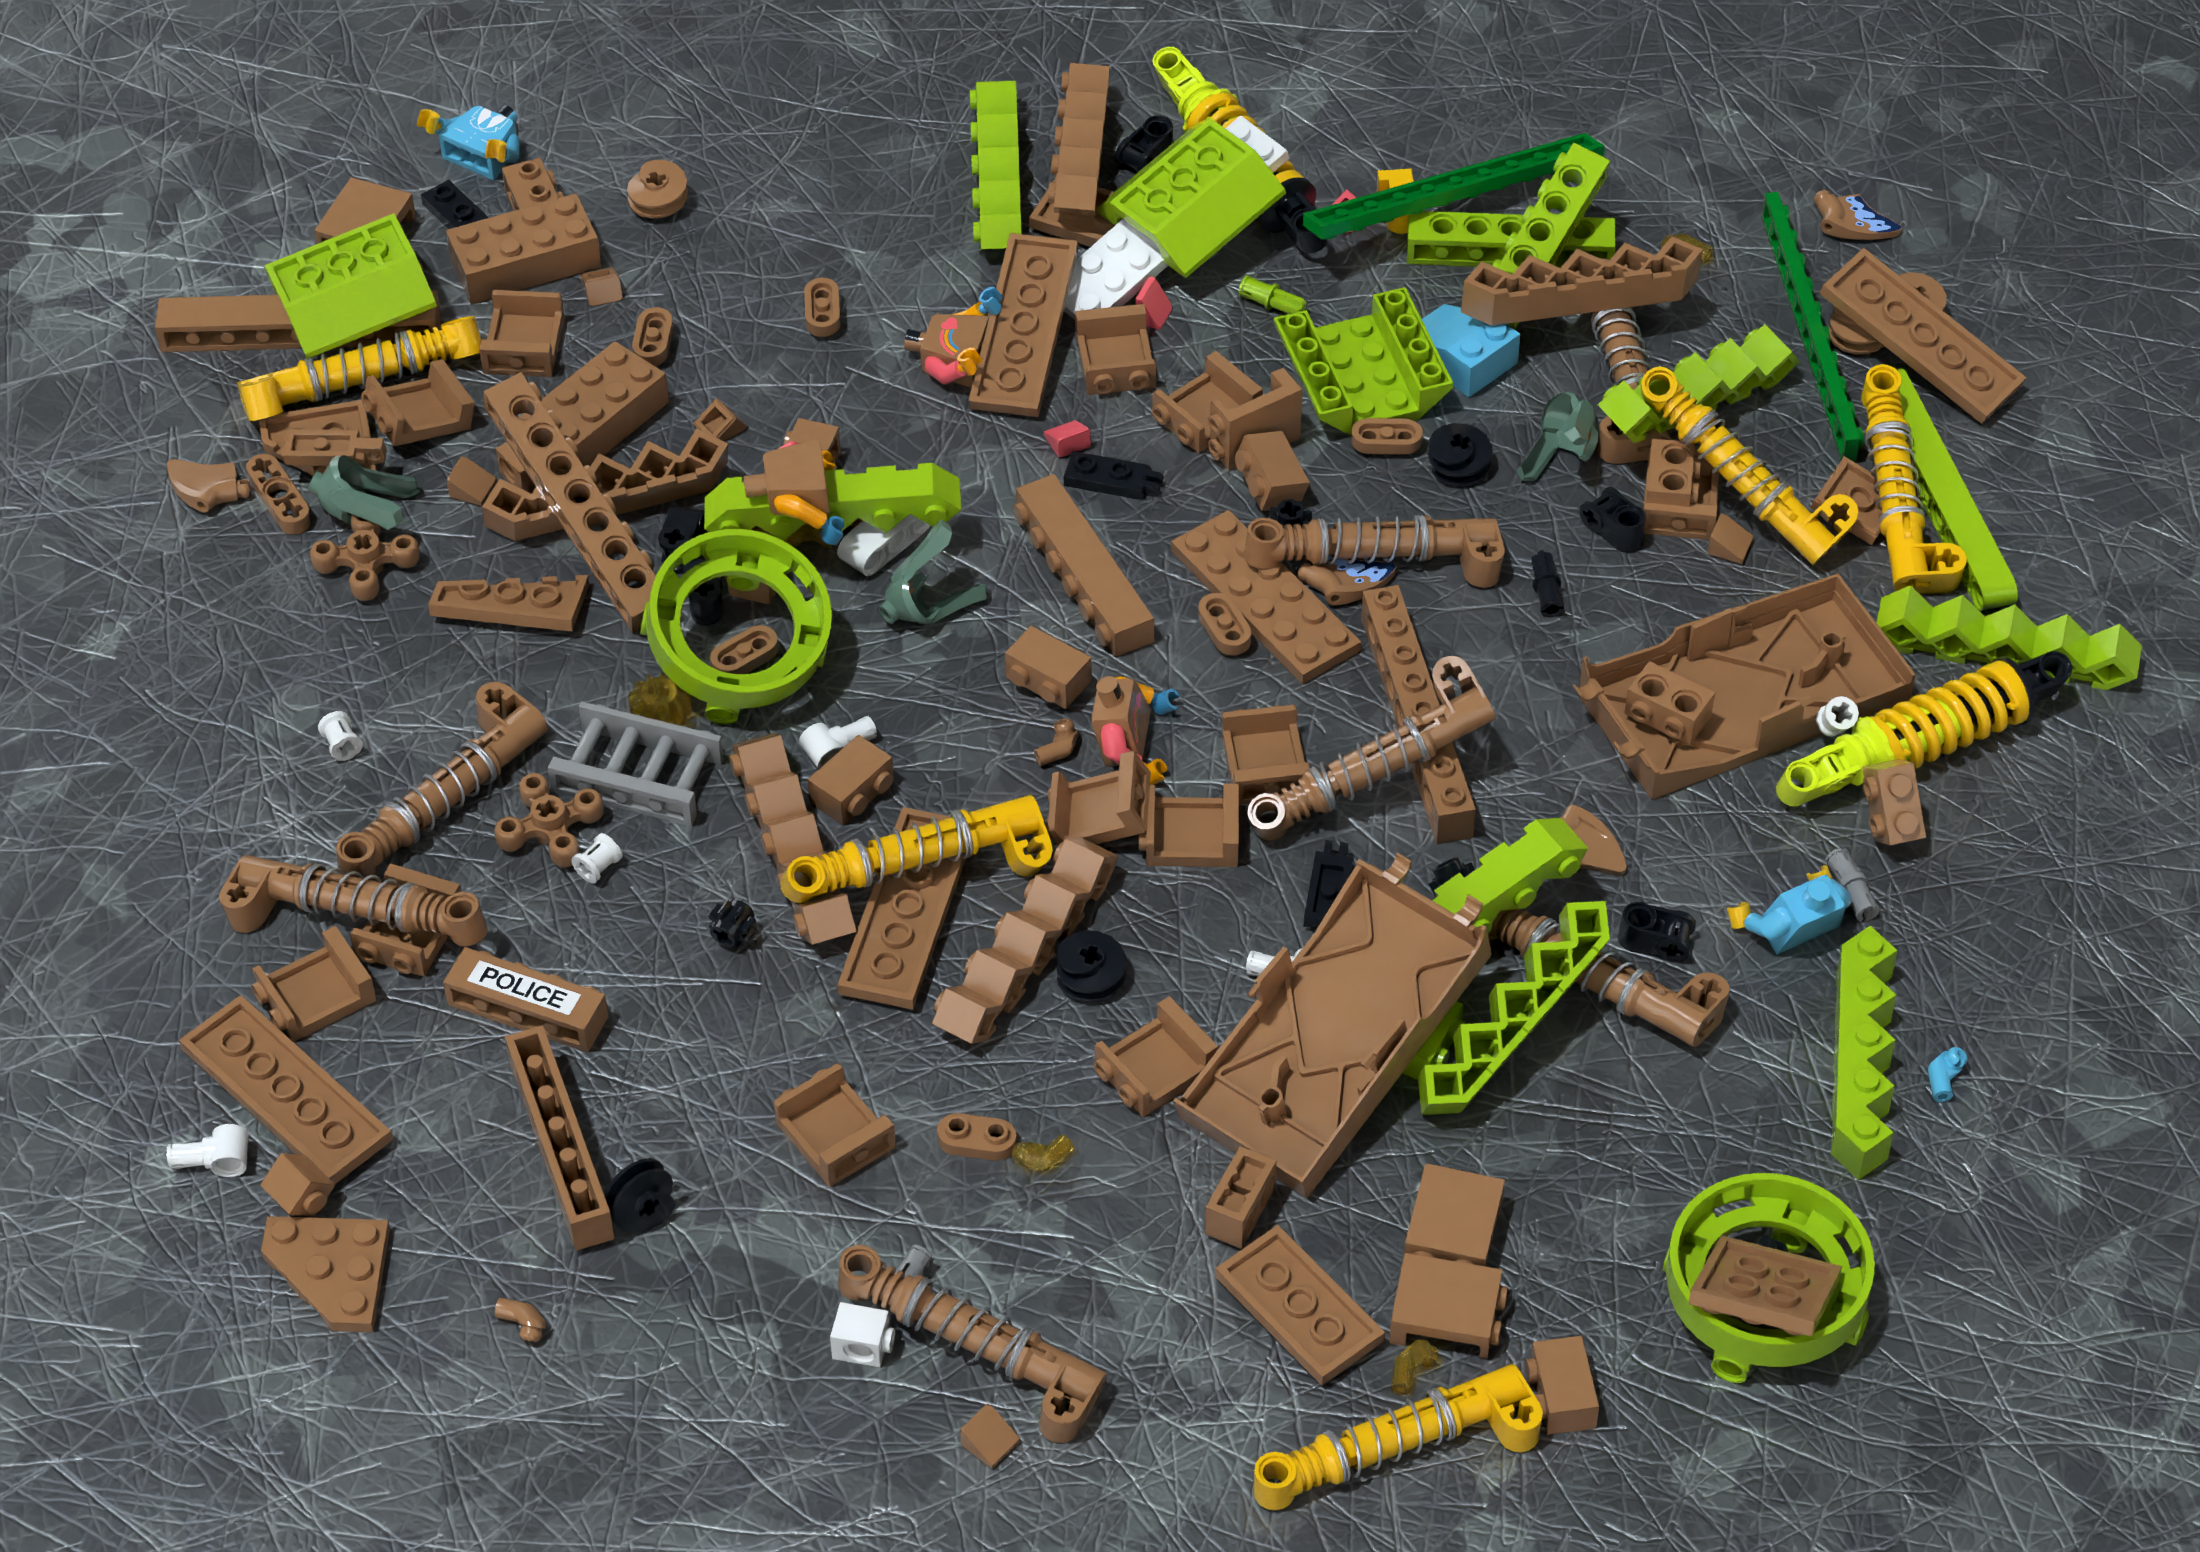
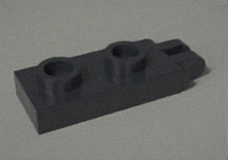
(451, 205)
(1111, 476)
(1327, 879)

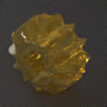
(660, 700)

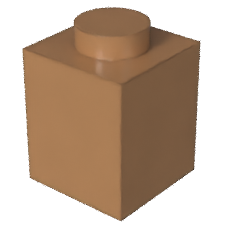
(297, 1185)

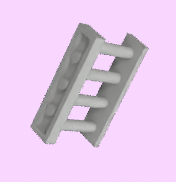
(631, 793)

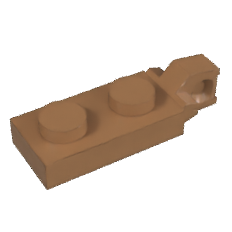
(320, 446)

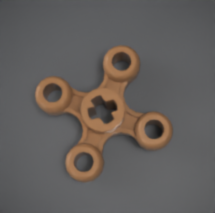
(365, 556)
(548, 819)

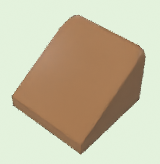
(602, 286)
(720, 421)
(470, 482)
(1729, 540)
(988, 1436)

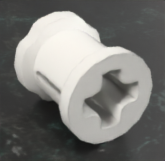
(1847, 715)
(340, 735)
(596, 858)

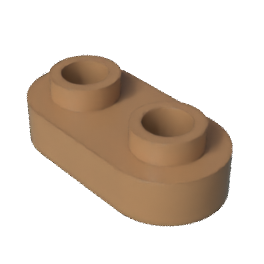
(822, 307)
(653, 335)
(1386, 436)
(1230, 629)
(741, 652)
(976, 1137)

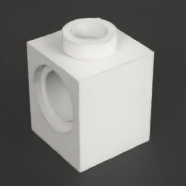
(861, 1335)

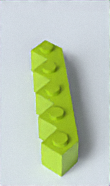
(996, 163)
(1725, 375)
(877, 497)
(1962, 632)
(1516, 871)
(1516, 1010)
(1862, 1053)

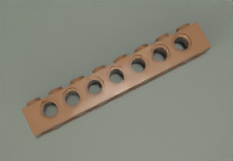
(518, 396)
(1409, 693)

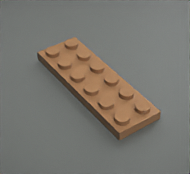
(1025, 332)
(1922, 335)
(1272, 600)
(900, 928)
(285, 1089)

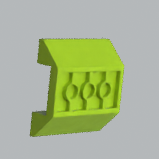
(1196, 195)
(350, 285)
(1367, 363)

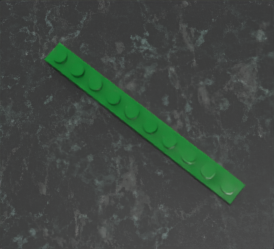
(1442, 188)
(1813, 334)

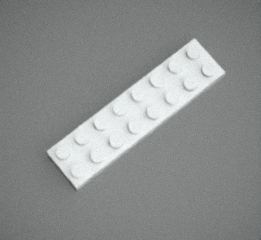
(1126, 258)

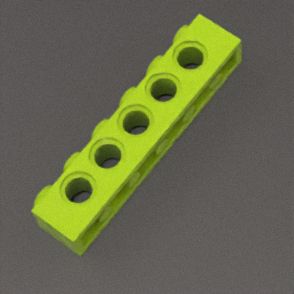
(1577, 166)
(1479, 237)

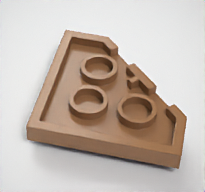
(330, 417)
(331, 1265)

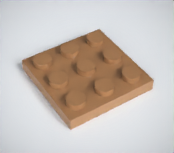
(1765, 1286)

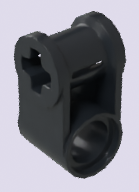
(1145, 143)
(1617, 520)
(679, 527)
(706, 599)
(1654, 930)

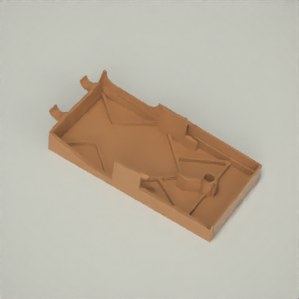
(1770, 676)
(1337, 1024)

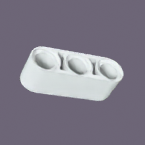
(871, 548)

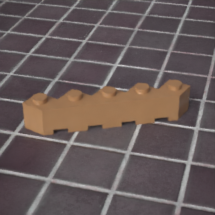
(1079, 139)
(1581, 284)
(652, 480)
(788, 832)
(1025, 940)

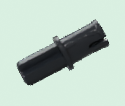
(1546, 584)

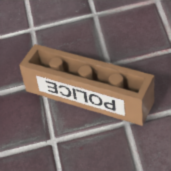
(526, 998)

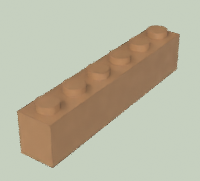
(1084, 566)
(559, 1138)

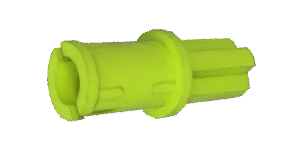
(1270, 296)

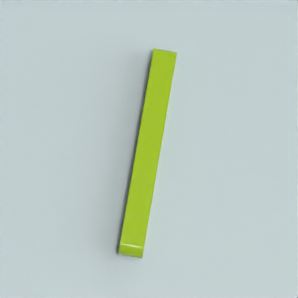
(1954, 510)

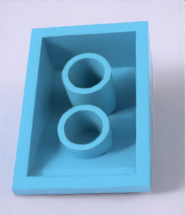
(1470, 348)

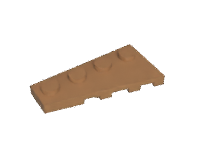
(535, 605)

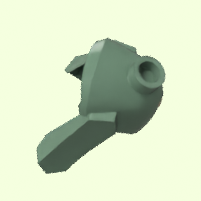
(1565, 424)
(340, 496)
(903, 593)

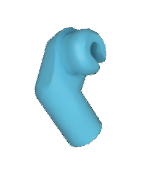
(1943, 1070)

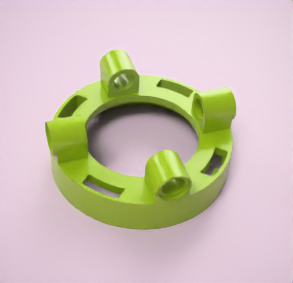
(746, 560)
(1799, 1216)

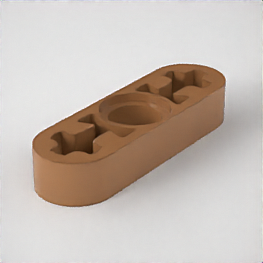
(278, 506)

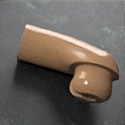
(1062, 743)
(524, 1314)

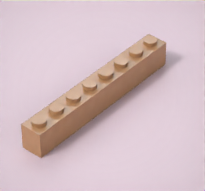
(252, 324)

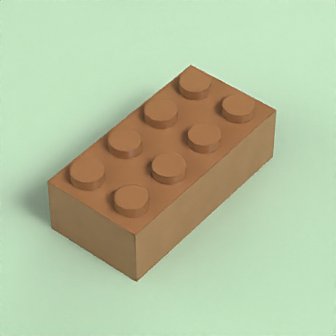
(523, 248)
(606, 401)

